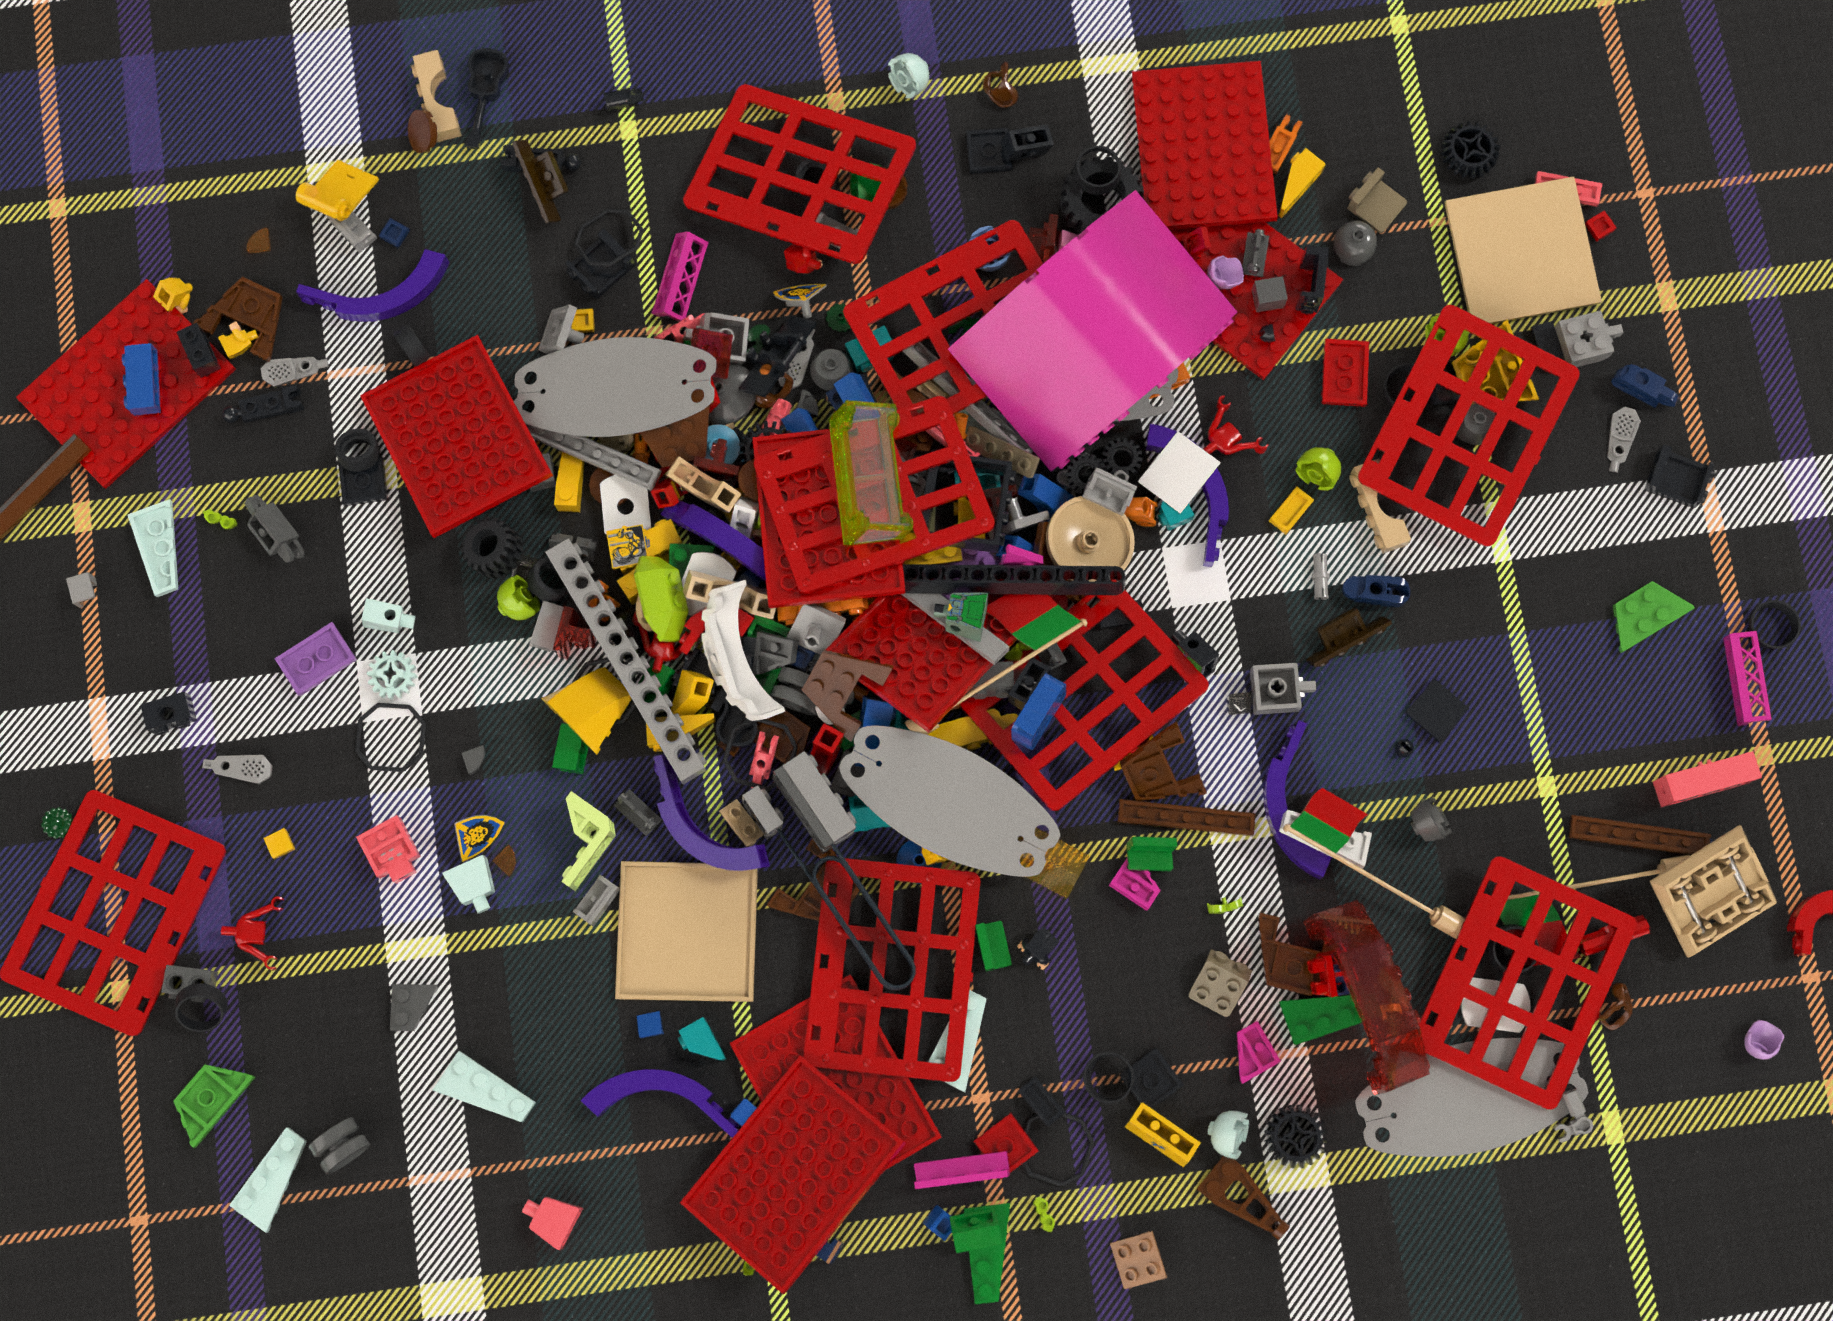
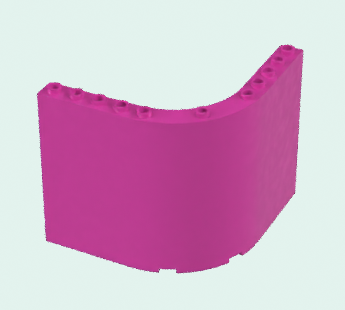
(1093, 331)

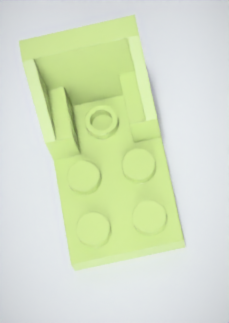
(584, 821)

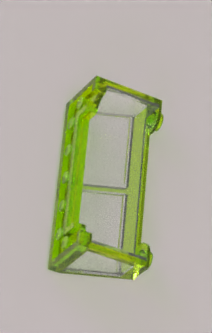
(867, 473)

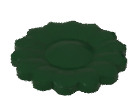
(836, 318)
(56, 822)

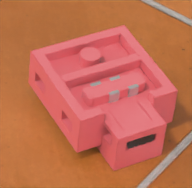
(390, 849)

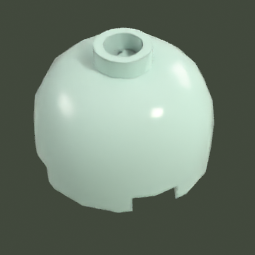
(909, 74)
(1228, 1133)

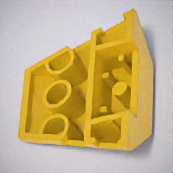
(1500, 373)
(591, 705)

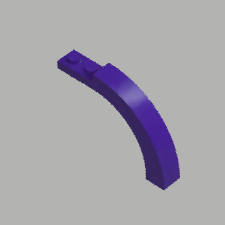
(386, 305)
(1213, 489)
(719, 534)
(1275, 806)
(691, 837)
(632, 1082)

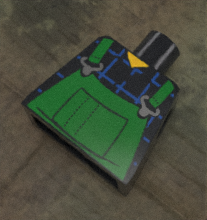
(1197, 651)

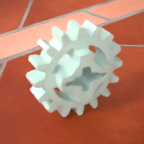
(401, 675)

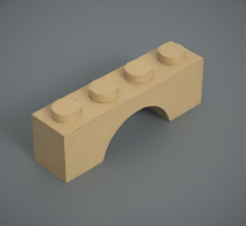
(431, 73)
(1388, 532)
(752, 600)

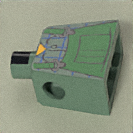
(964, 614)

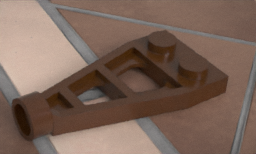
(1218, 1181)

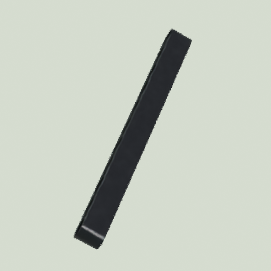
(1012, 576)

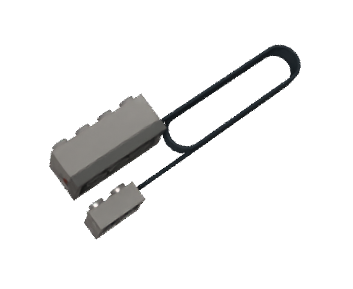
(827, 825)

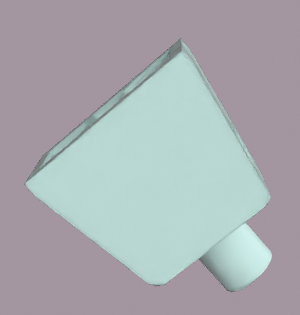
(377, 612)
(472, 882)

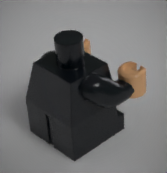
(1038, 948)

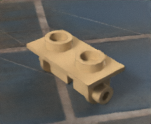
(741, 823)

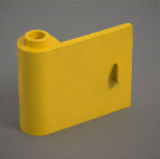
(337, 190)

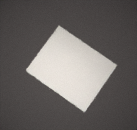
(1179, 472)

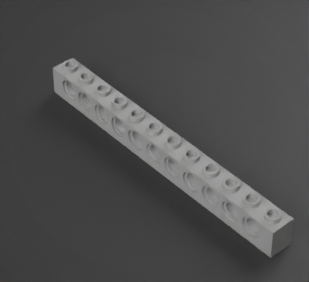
(559, 557)

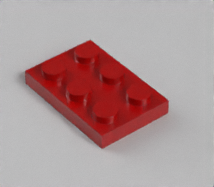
(1345, 372)

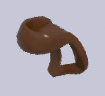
(1004, 94)
(770, 399)
(1621, 993)

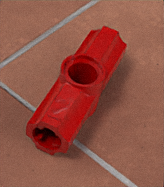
(1600, 939)

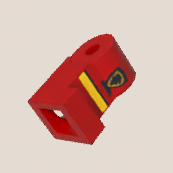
(672, 491)

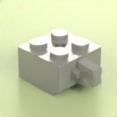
(729, 325)
(1595, 336)
(1286, 679)

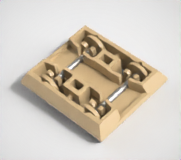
(1715, 884)

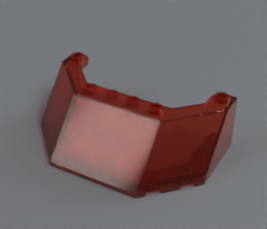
(1376, 993)

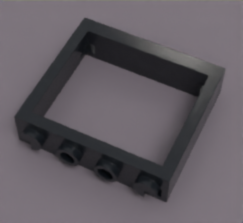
(982, 465)

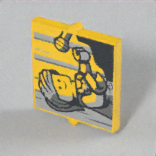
(626, 546)

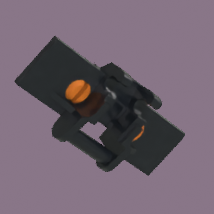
(776, 355)

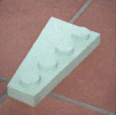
(156, 542)
(973, 1021)
(480, 1087)
(264, 1189)

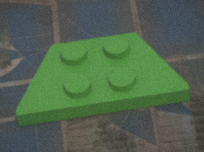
(1647, 613)
(208, 1099)

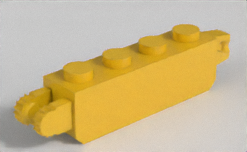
(966, 734)

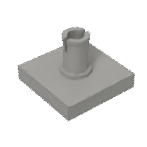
(559, 330)
(1018, 521)
(816, 628)

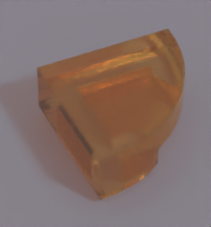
(259, 241)
(506, 860)

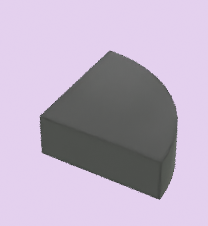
(809, 403)
(474, 759)

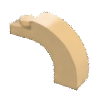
(703, 486)

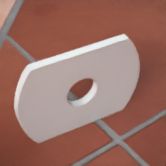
(615, 489)
(709, 564)
(1474, 1013)

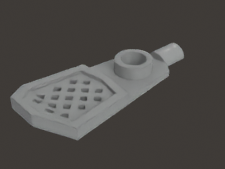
(802, 359)
(295, 369)
(1620, 440)
(237, 766)

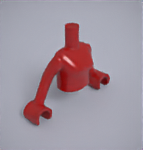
(1227, 435)
(659, 650)
(253, 932)

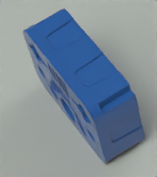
(1038, 711)

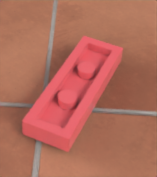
(1588, 191)

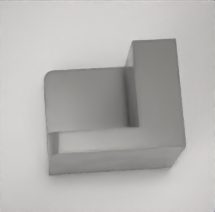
(81, 588)

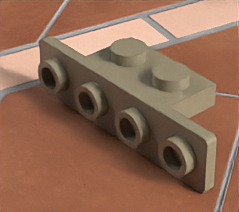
(998, 449)

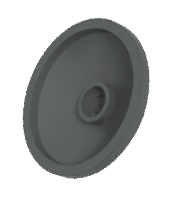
(733, 403)

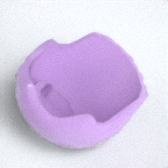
(1225, 272)
(1763, 1040)

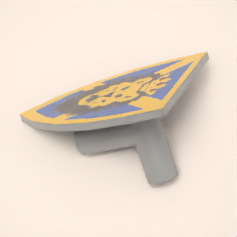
(799, 296)
(476, 834)

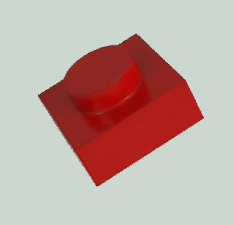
(1600, 226)

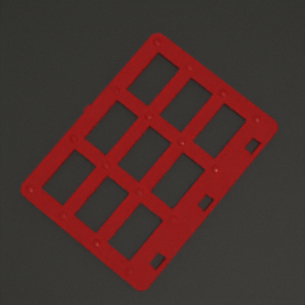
(792, 228)
(918, 284)
(1422, 379)
(818, 452)
(1123, 694)
(178, 917)
(1475, 934)
(827, 983)

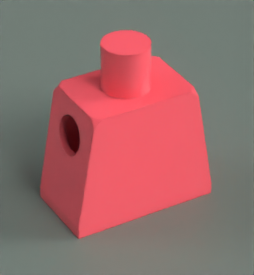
(552, 1220)

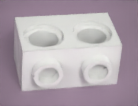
(745, 517)

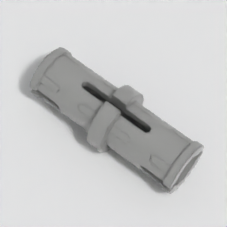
(1320, 576)

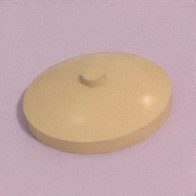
(1089, 536)

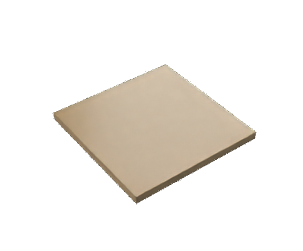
(1523, 251)
(686, 932)

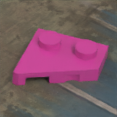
(1018, 556)
(1135, 886)
(1254, 1052)

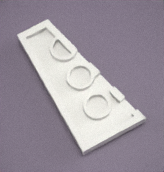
(1354, 850)

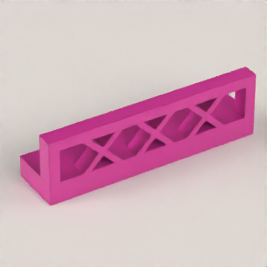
(673, 276)
(1738, 678)
(961, 1170)

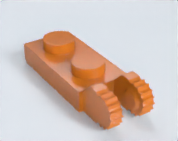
(1282, 142)

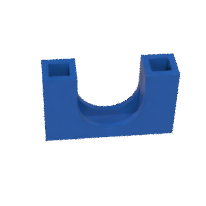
(849, 388)
(1045, 497)

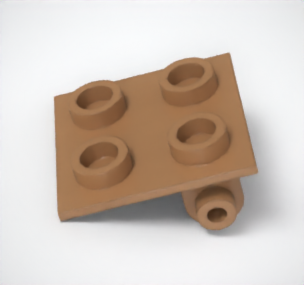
(1138, 1260)

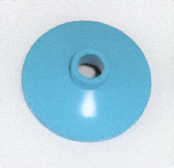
(723, 432)

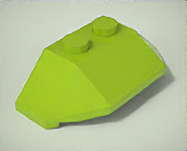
(661, 597)

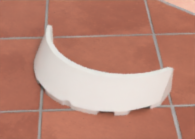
(727, 658)

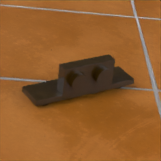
(543, 179)
(1343, 634)

